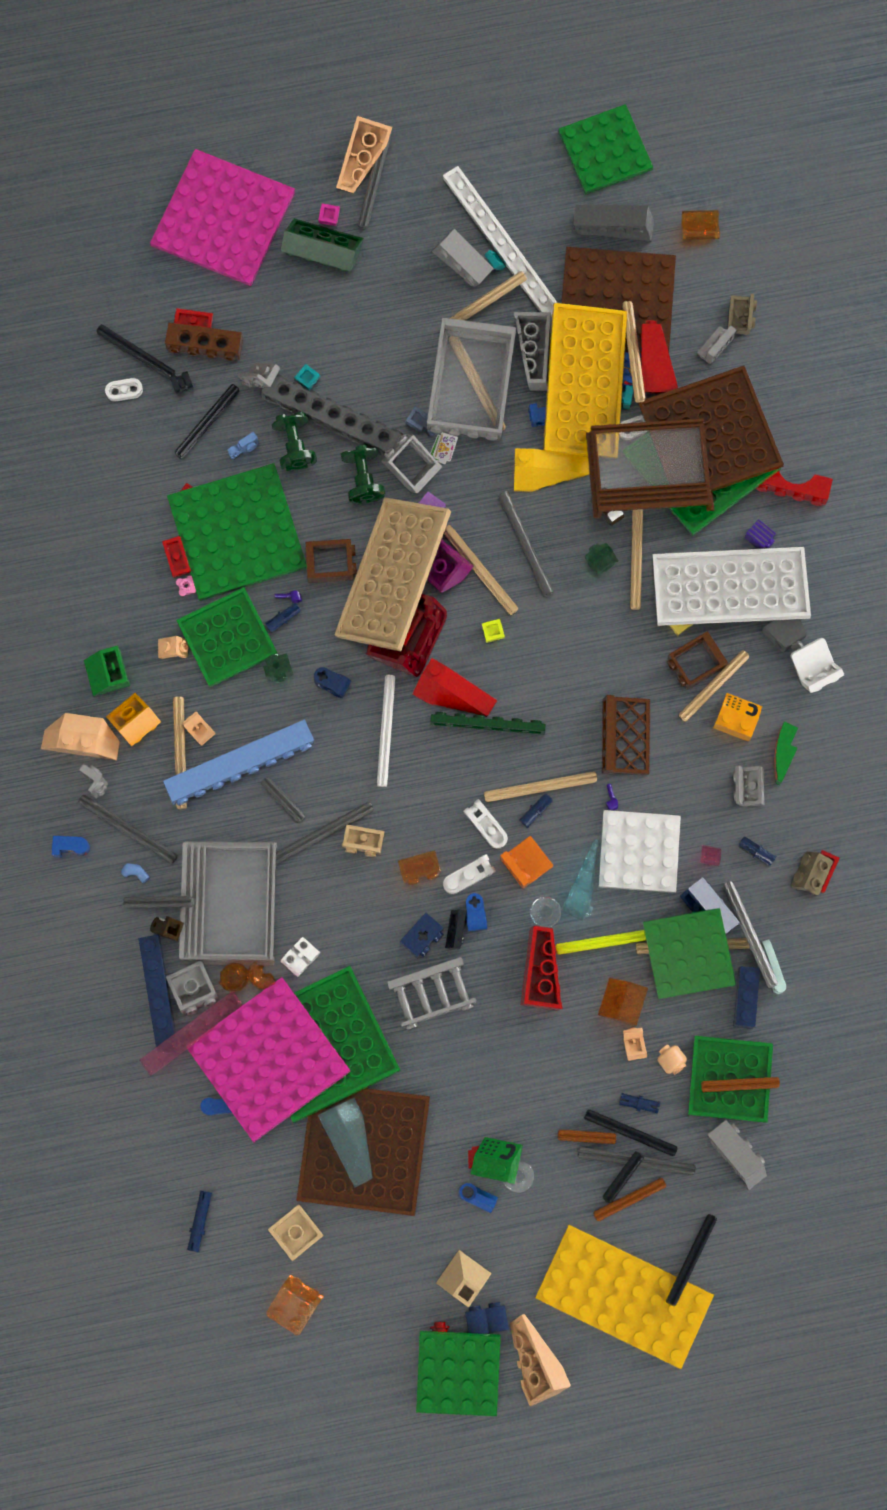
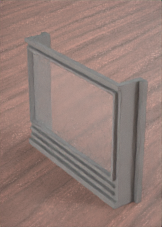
(231, 905)

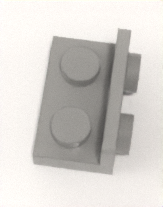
(716, 344)
(260, 375)

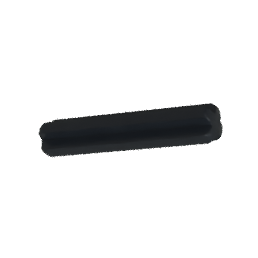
(623, 1177)

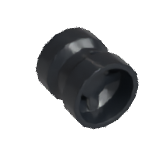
(181, 382)

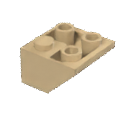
(463, 1278)

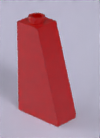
(655, 360)

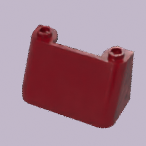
(418, 649)

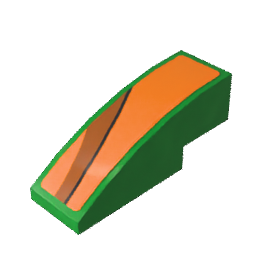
(784, 751)

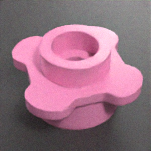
(182, 589)

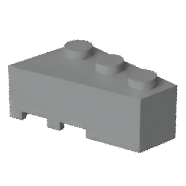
(462, 258)
(738, 1153)

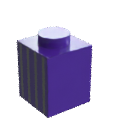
(760, 535)

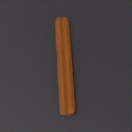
(740, 1084)
(629, 1199)

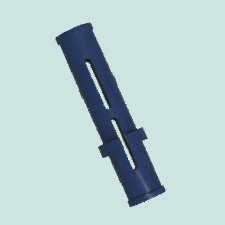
(199, 1221)

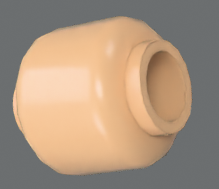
(672, 1059)

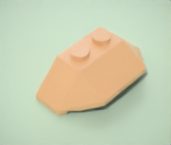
(81, 736)

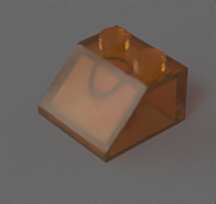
(623, 1001)

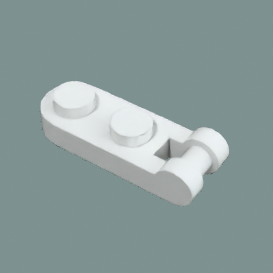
(487, 825)
(468, 875)

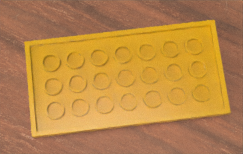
(583, 374)
(623, 1296)

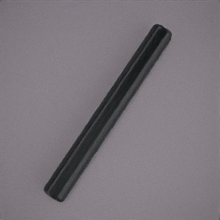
(135, 351)
(207, 421)
(631, 1132)
(691, 1260)

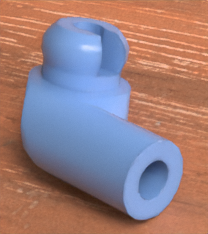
(135, 869)

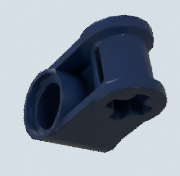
(334, 683)

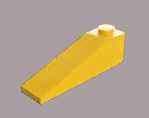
(545, 468)

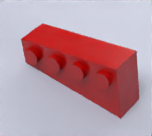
(540, 979)

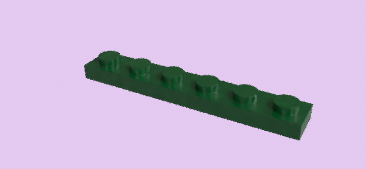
(495, 724)

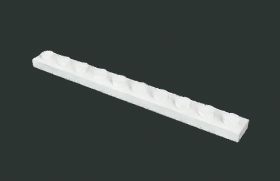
(499, 239)

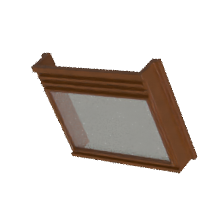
(648, 466)

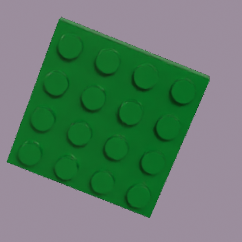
(605, 149)
(226, 637)
(689, 953)
(729, 1060)
(458, 1373)

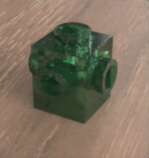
(601, 558)
(275, 661)

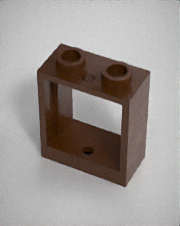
(330, 576)
(712, 649)

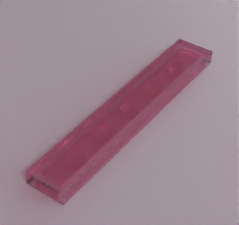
(190, 1034)

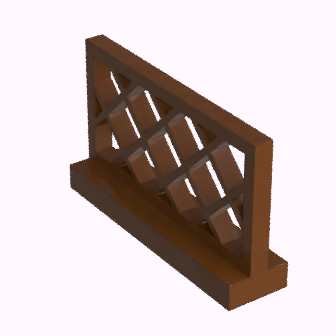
(609, 735)

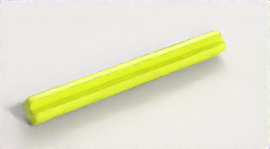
(600, 942)

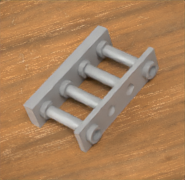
(417, 980)

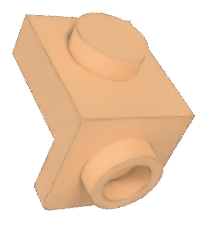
(172, 647)
(198, 728)
(634, 1044)

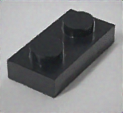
(455, 929)

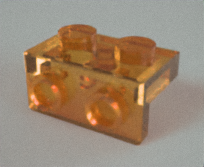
(700, 224)
(419, 867)

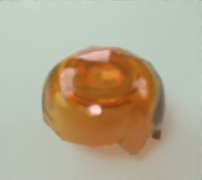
(234, 977)
(258, 978)

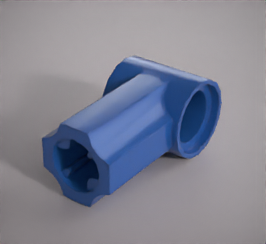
(479, 1198)

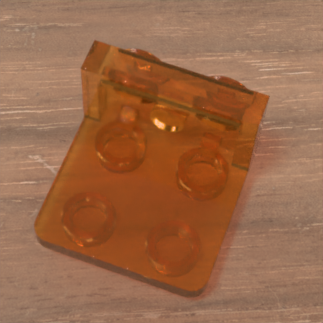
(294, 1305)

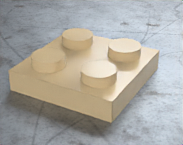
(295, 1232)

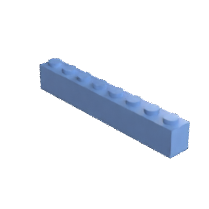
(238, 762)

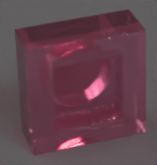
(710, 855)

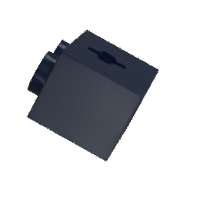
(427, 925)

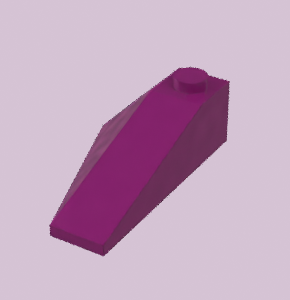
(448, 568)

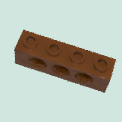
(196, 334)

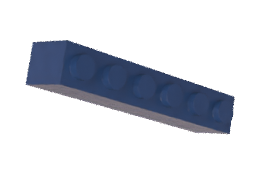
(157, 988)

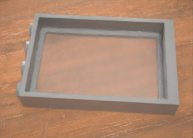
(471, 379)

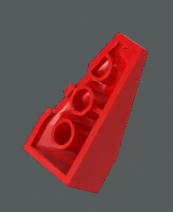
(448, 689)

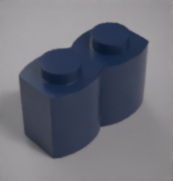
(487, 1319)

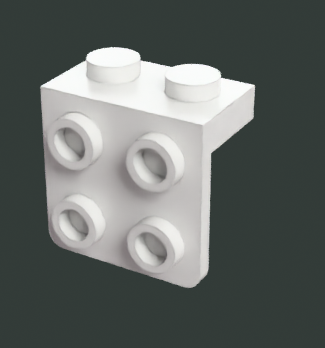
(815, 665)

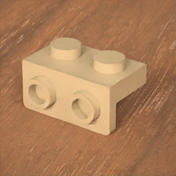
(363, 840)

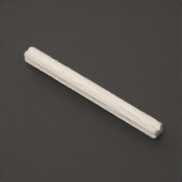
(386, 726)

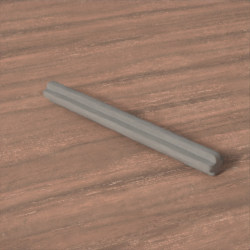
(750, 934)

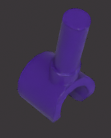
(294, 595)
(613, 803)

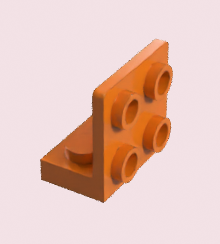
(526, 862)

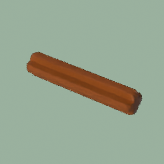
(586, 1136)

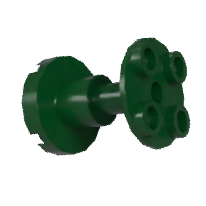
(296, 456)
(364, 482)

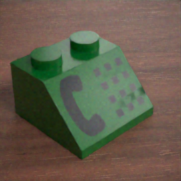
(497, 1160)

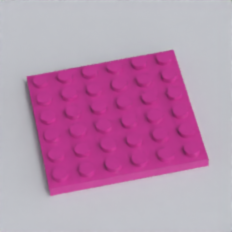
(222, 217)
(268, 1059)

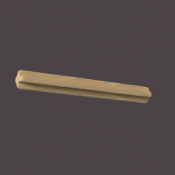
(490, 297)
(714, 685)

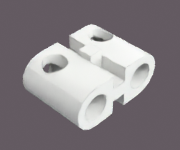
(300, 957)

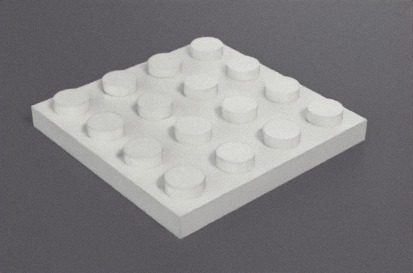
(639, 851)

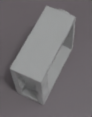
(424, 475)

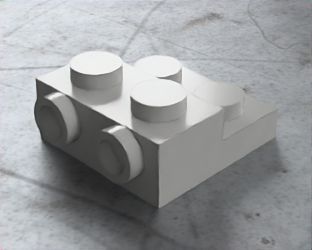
(192, 988)

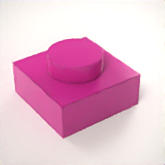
(329, 214)

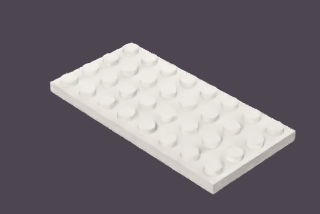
(731, 586)

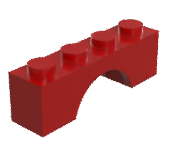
(814, 490)

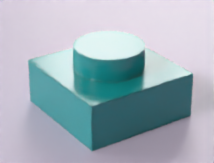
(495, 260)
(307, 377)
(627, 397)

